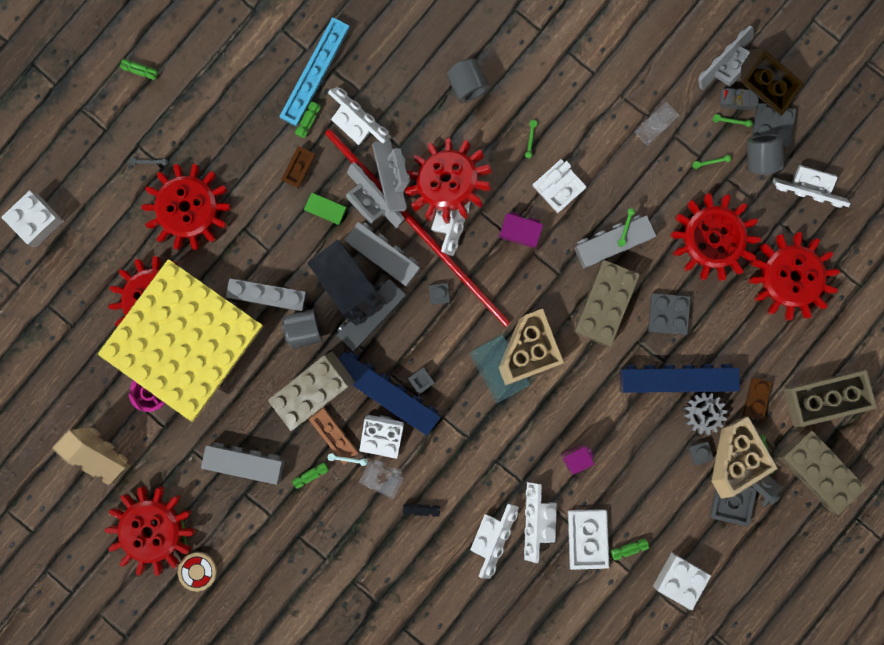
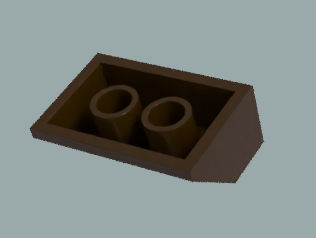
(770, 80)

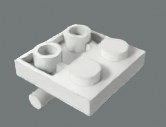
(559, 186)
(381, 436)

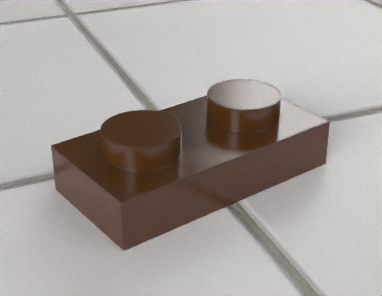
(298, 167)
(757, 398)

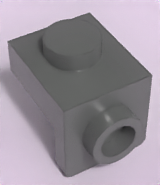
(768, 489)

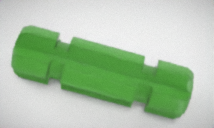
(139, 69)
(307, 119)
(310, 475)
(629, 549)

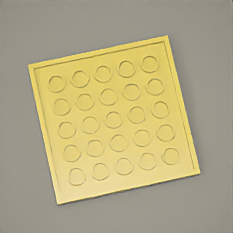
(180, 340)

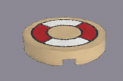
(197, 571)

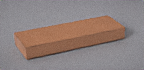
(333, 435)

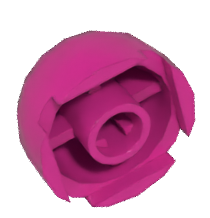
(143, 399)

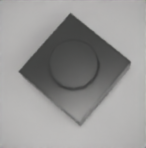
(439, 294)
(421, 380)
(700, 453)

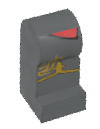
(738, 99)

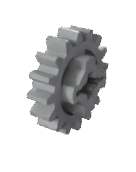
(703, 421)

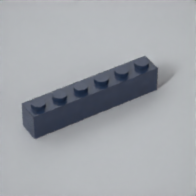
(679, 380)
(388, 395)

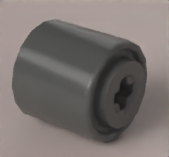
(468, 80)
(765, 154)
(302, 329)

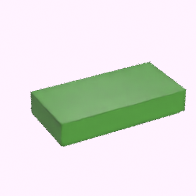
(325, 208)

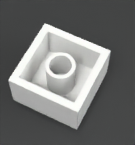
(32, 219)
(681, 581)

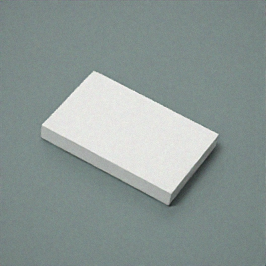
(588, 539)

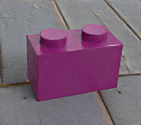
(521, 230)
(578, 458)

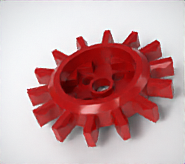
(443, 196)
(201, 216)
(732, 242)
(134, 284)
(780, 288)
(167, 531)

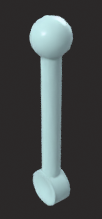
(331, 457)

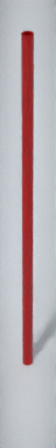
(423, 234)

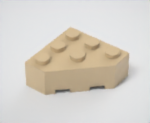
(530, 349)
(93, 453)
(740, 459)

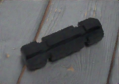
(421, 510)

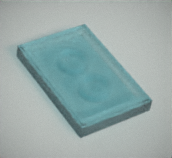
(487, 360)

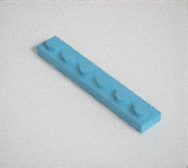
(314, 72)

